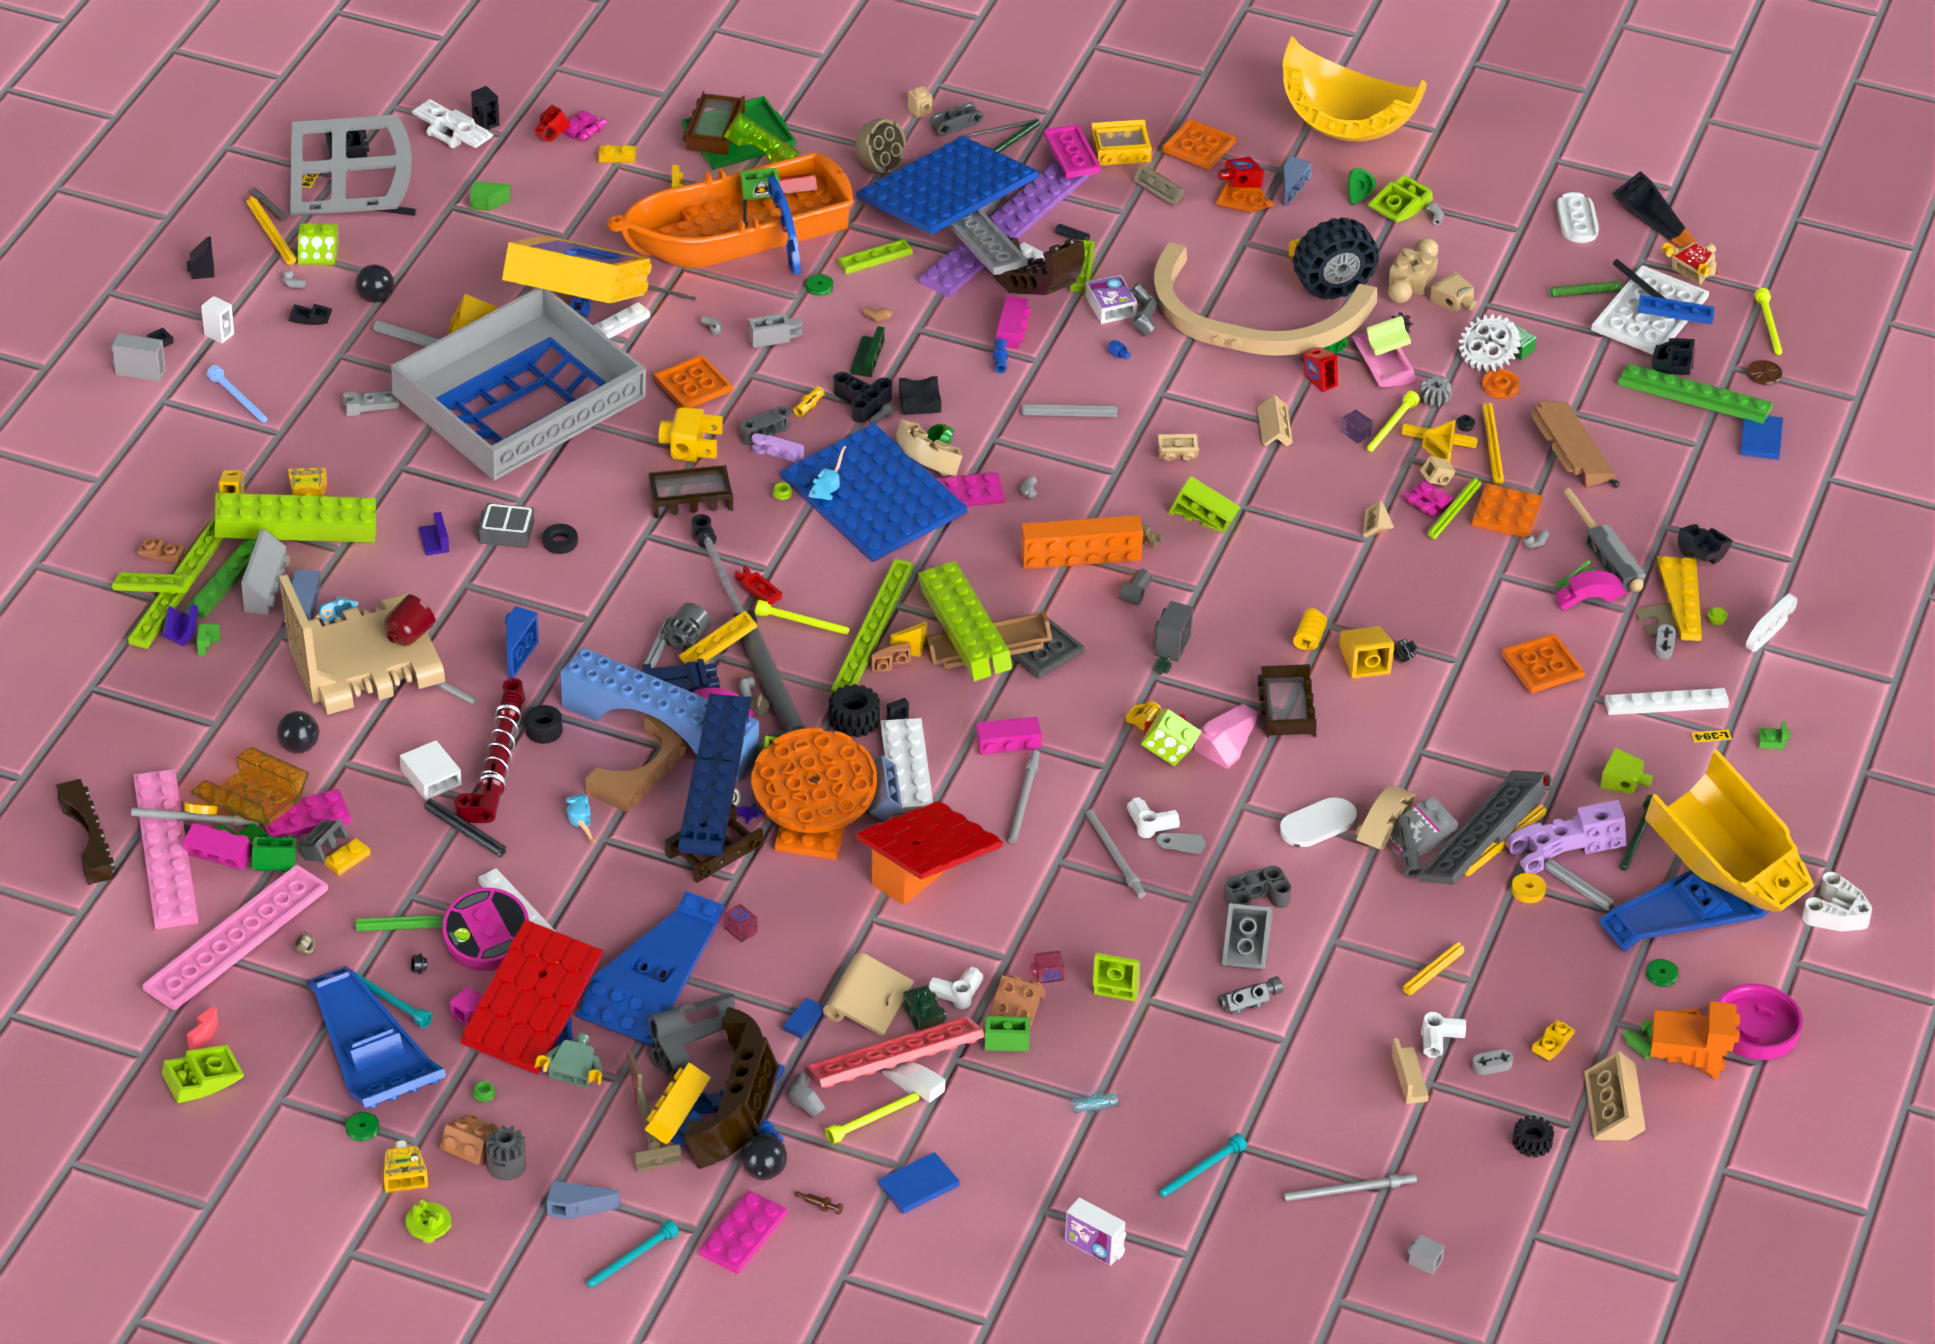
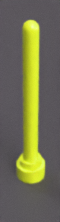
(1763, 297)
(1410, 400)
(765, 609)
(835, 1133)

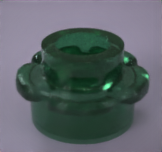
(1163, 665)

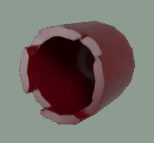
(408, 621)

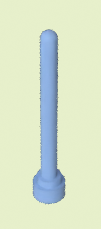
(216, 374)

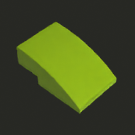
(1401, 199)
(1116, 977)
(201, 1073)

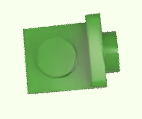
(206, 634)
(1774, 738)

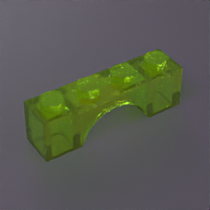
(745, 131)

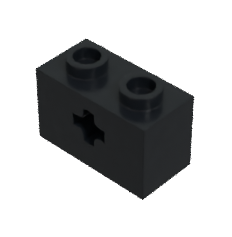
(485, 108)

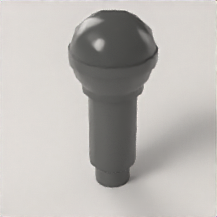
(885, 410)

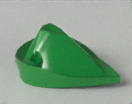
(1358, 184)
(940, 432)

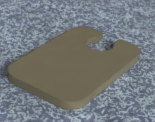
(1659, 612)

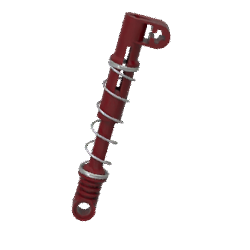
(493, 782)

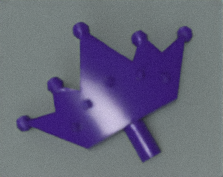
(749, 812)

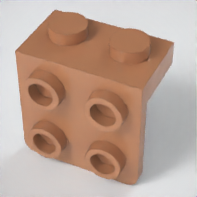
(1017, 998)
(467, 1138)

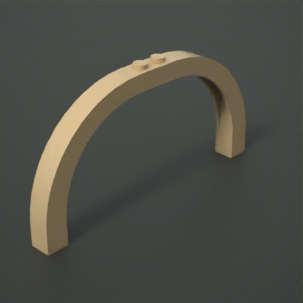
(1253, 340)

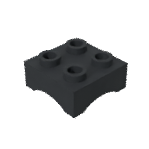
(920, 396)

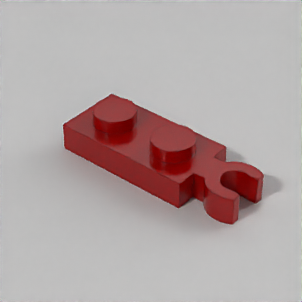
(758, 586)

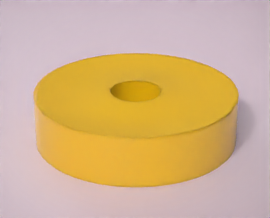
(200, 807)
(1528, 888)

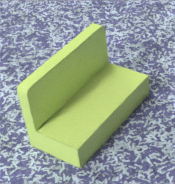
(1388, 335)

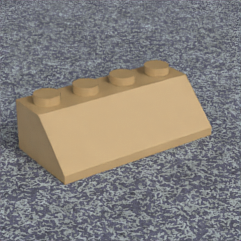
(1614, 1099)

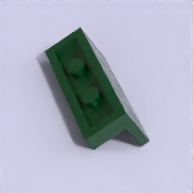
(868, 353)

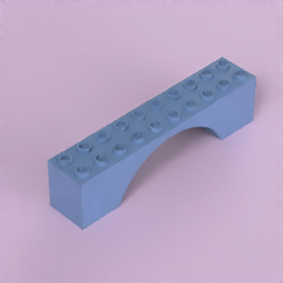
(599, 684)

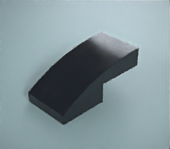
(315, 316)

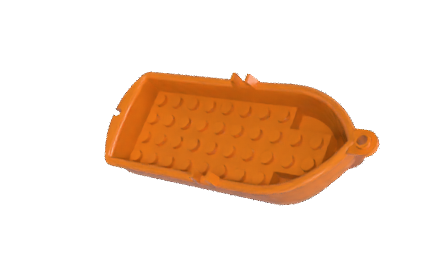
(705, 223)

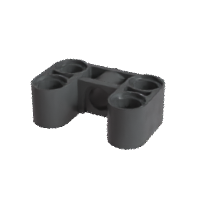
(1257, 884)

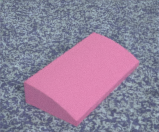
(1387, 368)

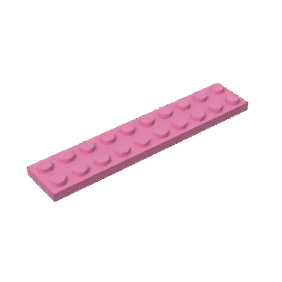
(163, 850)
(235, 937)

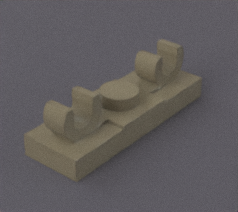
(1159, 184)

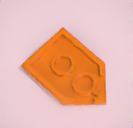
(1243, 199)

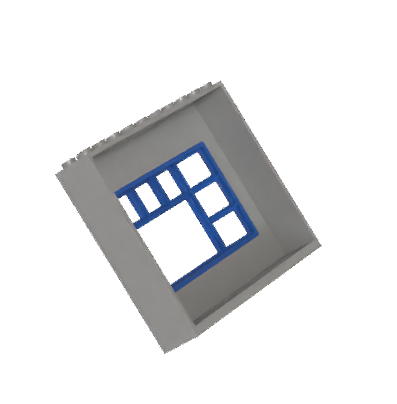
(500, 349)

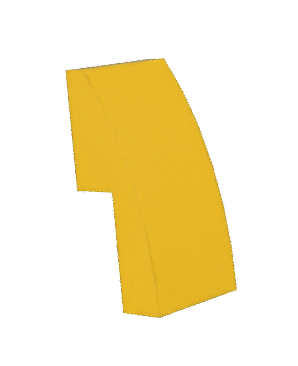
(1554, 1040)

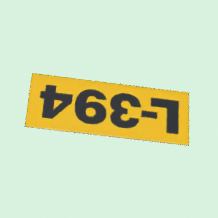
(309, 180)
(1708, 736)

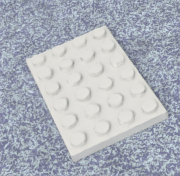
(1642, 330)

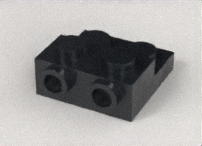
(355, 144)

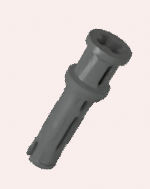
(1409, 853)

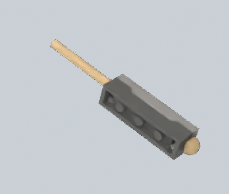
(1609, 549)

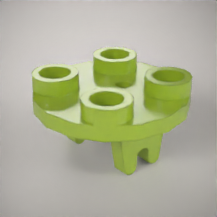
(436, 1219)

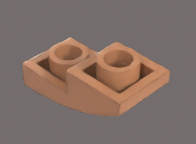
(156, 550)
(889, 656)

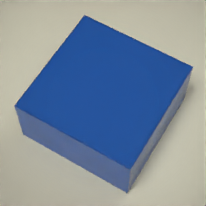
(678, 1138)

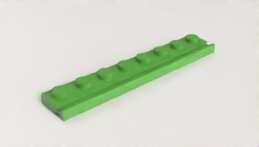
(1695, 393)

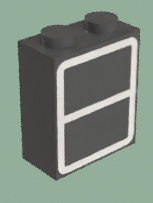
(506, 525)

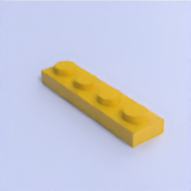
(719, 639)

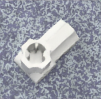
(1149, 821)
(960, 991)
(1437, 1027)

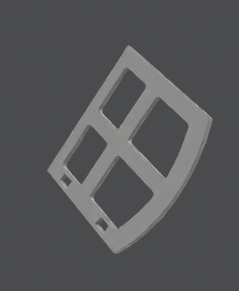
(340, 165)

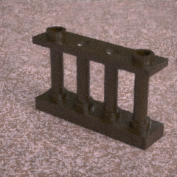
(731, 853)

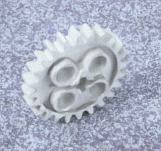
(1489, 343)

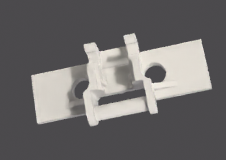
(452, 120)

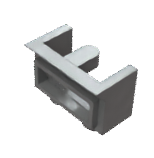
(323, 833)

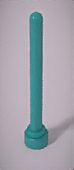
(420, 1016)
(1234, 1145)
(667, 1231)

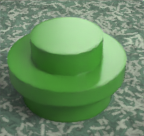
(484, 1091)

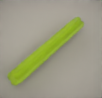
(1454, 508)

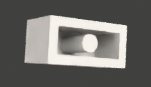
(217, 319)

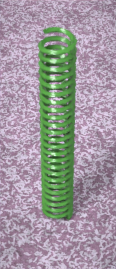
(1585, 291)

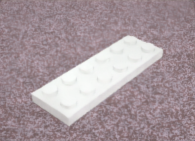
(905, 747)

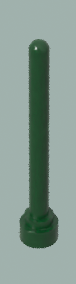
(1011, 140)
(1636, 837)

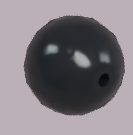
(374, 283)
(297, 732)
(764, 1156)

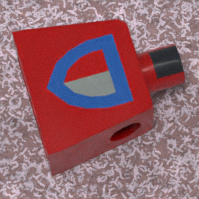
(1242, 173)
(1321, 368)

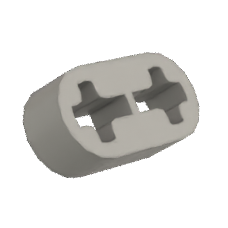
(1668, 642)
(1492, 1062)

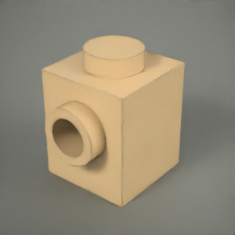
(920, 101)
(1438, 471)

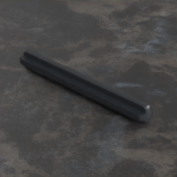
(465, 827)

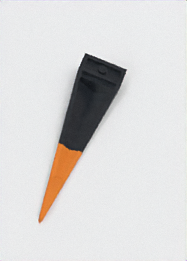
(1647, 204)

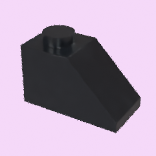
(201, 260)

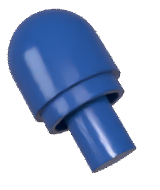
(1118, 349)

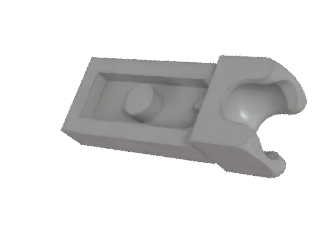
(368, 401)

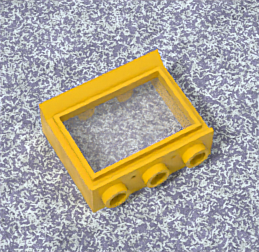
(1121, 142)

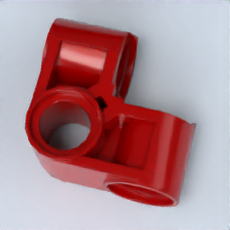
(554, 121)

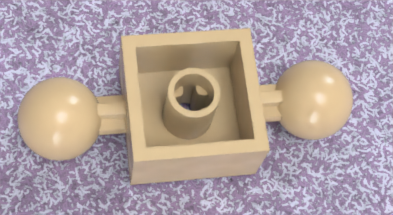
(1413, 270)

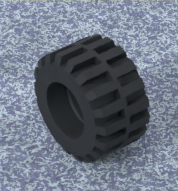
(854, 710)

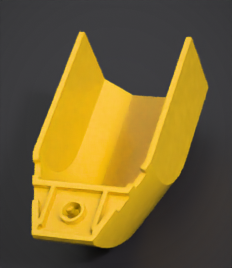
(1733, 839)

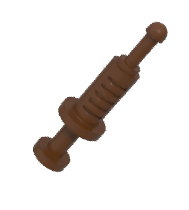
(825, 1203)

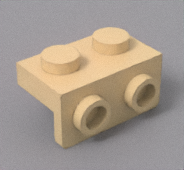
(1178, 446)

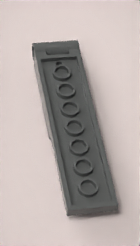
(1487, 825)

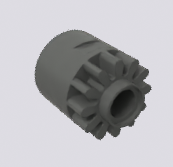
(687, 626)
(506, 1153)

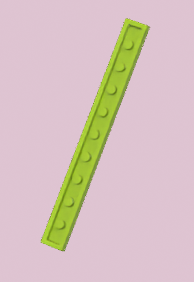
(191, 565)
(874, 624)

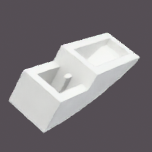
(916, 1079)

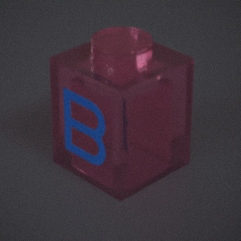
(740, 922)
(1048, 967)

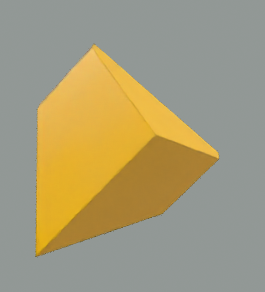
(1439, 440)
(914, 635)

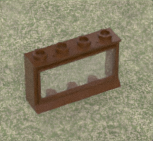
(711, 122)

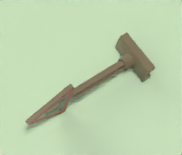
(656, 1155)

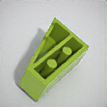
(1204, 505)

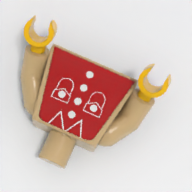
(1692, 260)

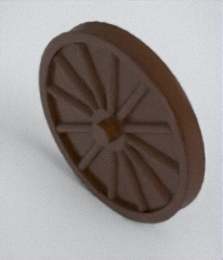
(1764, 372)

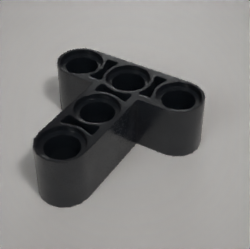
(865, 398)

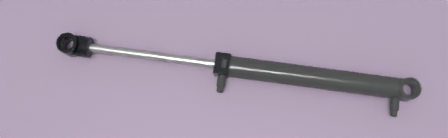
(753, 641)

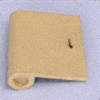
(865, 992)

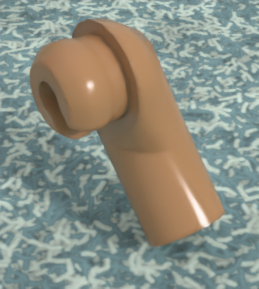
(878, 315)

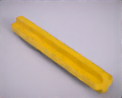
(1459, 440)
(1433, 968)

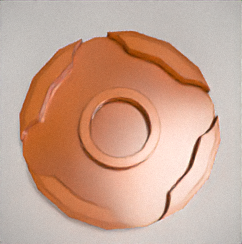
(1500, 384)

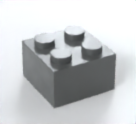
(1173, 630)

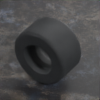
(543, 724)

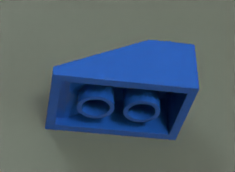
(521, 637)

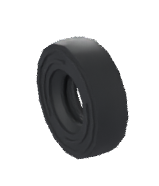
(560, 530)

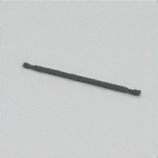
(999, 128)
(671, 292)

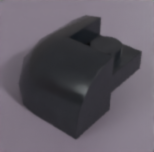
(1674, 356)
(1703, 543)

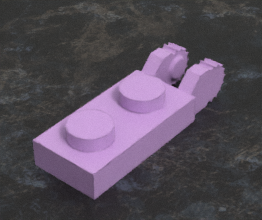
(777, 447)

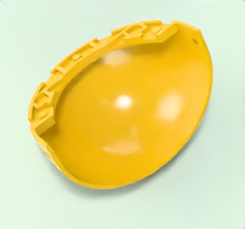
(1345, 101)

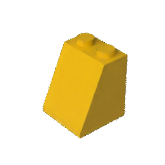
(469, 310)
(1367, 651)

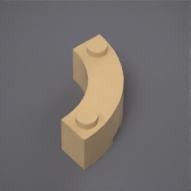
(932, 454)
(1380, 820)

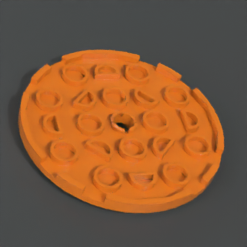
(792, 801)

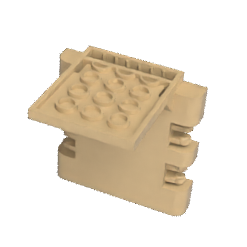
(354, 653)

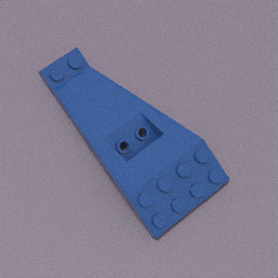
(1676, 909)
(624, 995)
(369, 1043)

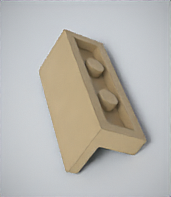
(1274, 421)
(1409, 1073)

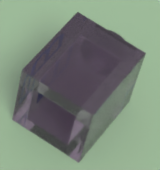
(1356, 426)

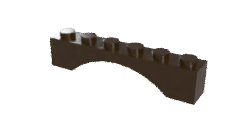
(75, 804)

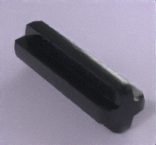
(1069, 232)

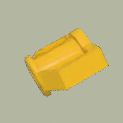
(1148, 714)

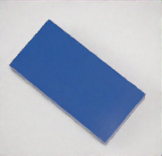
(803, 1018)

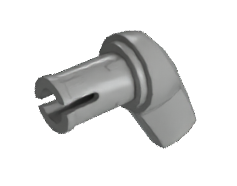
(804, 1096)

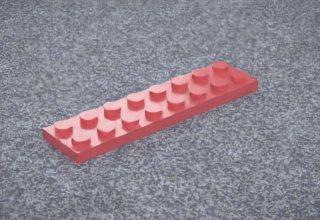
(894, 1051)

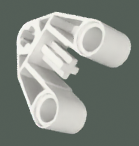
(1847, 910)

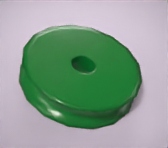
(819, 284)
(1662, 972)
(357, 1132)

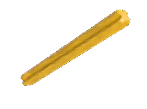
(271, 230)
(1493, 445)
(1531, 818)

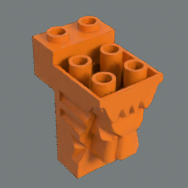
(1696, 1038)

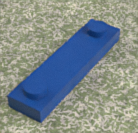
(1676, 309)

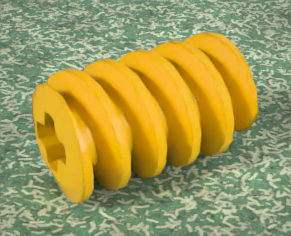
(1310, 630)

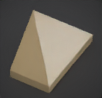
(1376, 520)

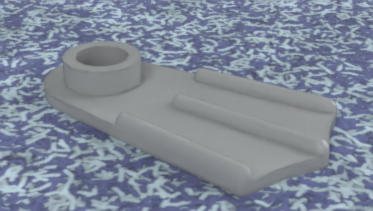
(1182, 842)

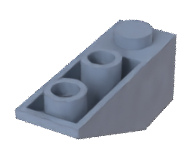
(1295, 175)
(577, 1200)

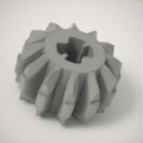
(1435, 391)

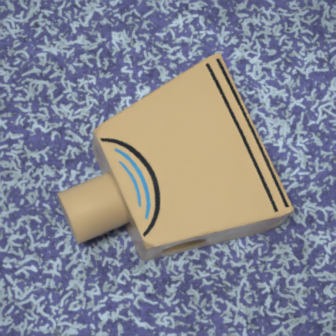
(1453, 293)

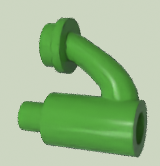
(1638, 1042)

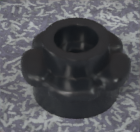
(1465, 423)
(418, 963)

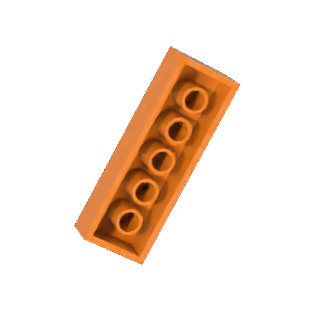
(1081, 542)

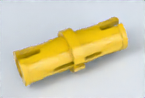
(802, 407)

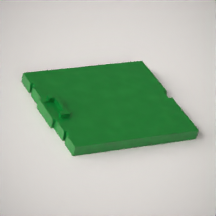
(762, 114)

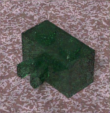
(923, 1008)

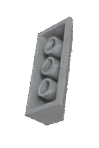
(263, 573)

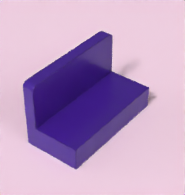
(435, 536)
(180, 626)

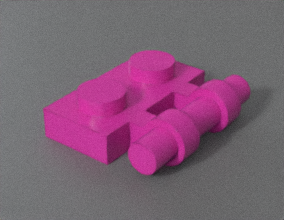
(584, 126)
(1428, 498)

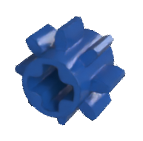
(586, 307)

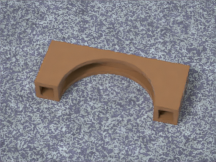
(626, 788)

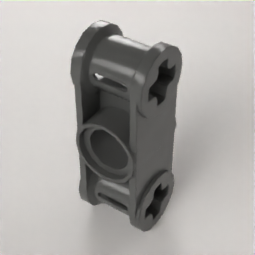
(956, 119)
(765, 423)

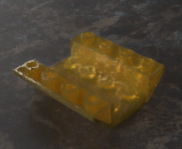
(259, 790)

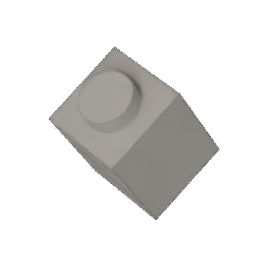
(1426, 1254)

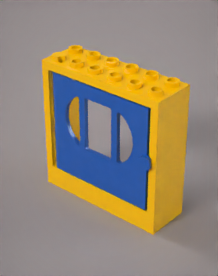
(576, 269)

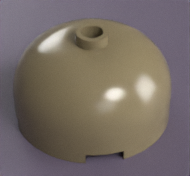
(878, 143)

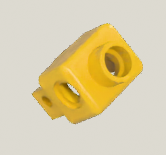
(687, 433)

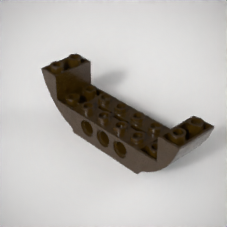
(1043, 277)
(744, 1096)

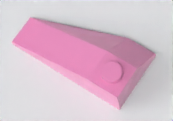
(1226, 735)

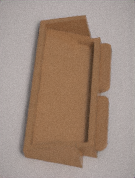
(1572, 442)
(1019, 634)

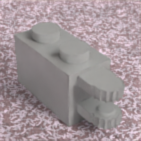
(773, 329)

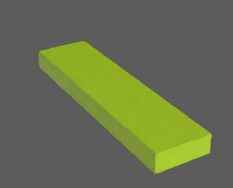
(875, 256)
(1085, 275)
(152, 582)

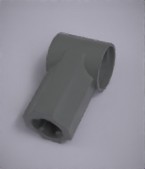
(1135, 588)

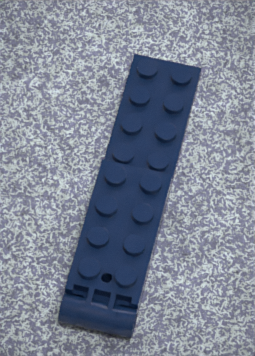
(714, 775)

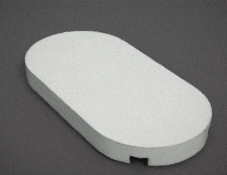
(1577, 217)
(1771, 622)
(1318, 822)

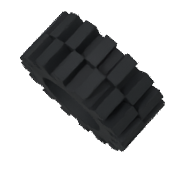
(1530, 1145)

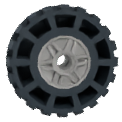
(1335, 258)

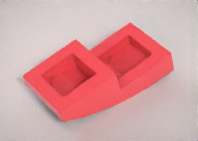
(202, 1033)

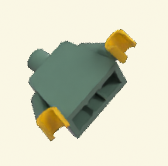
(572, 1062)

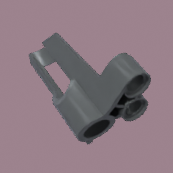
(672, 1031)

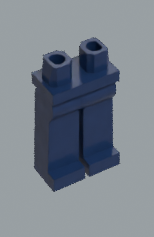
(688, 676)

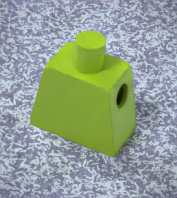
(1624, 773)

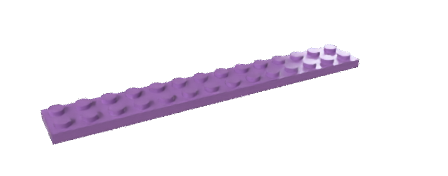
(1012, 219)

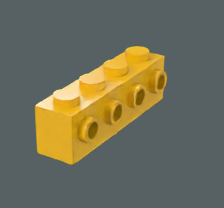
(677, 1104)

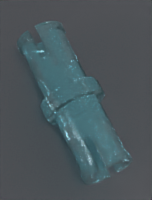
(1095, 1102)

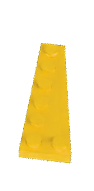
(1683, 594)

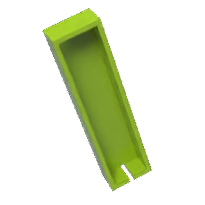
(295, 517)
(965, 620)

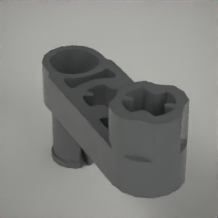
(1148, 305)

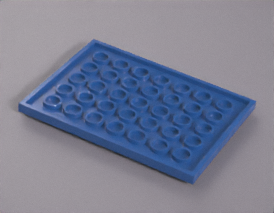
(947, 184)
(881, 495)

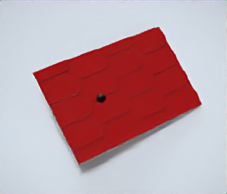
(922, 846)
(531, 996)

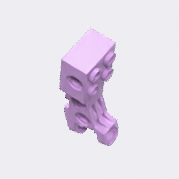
(1593, 829)

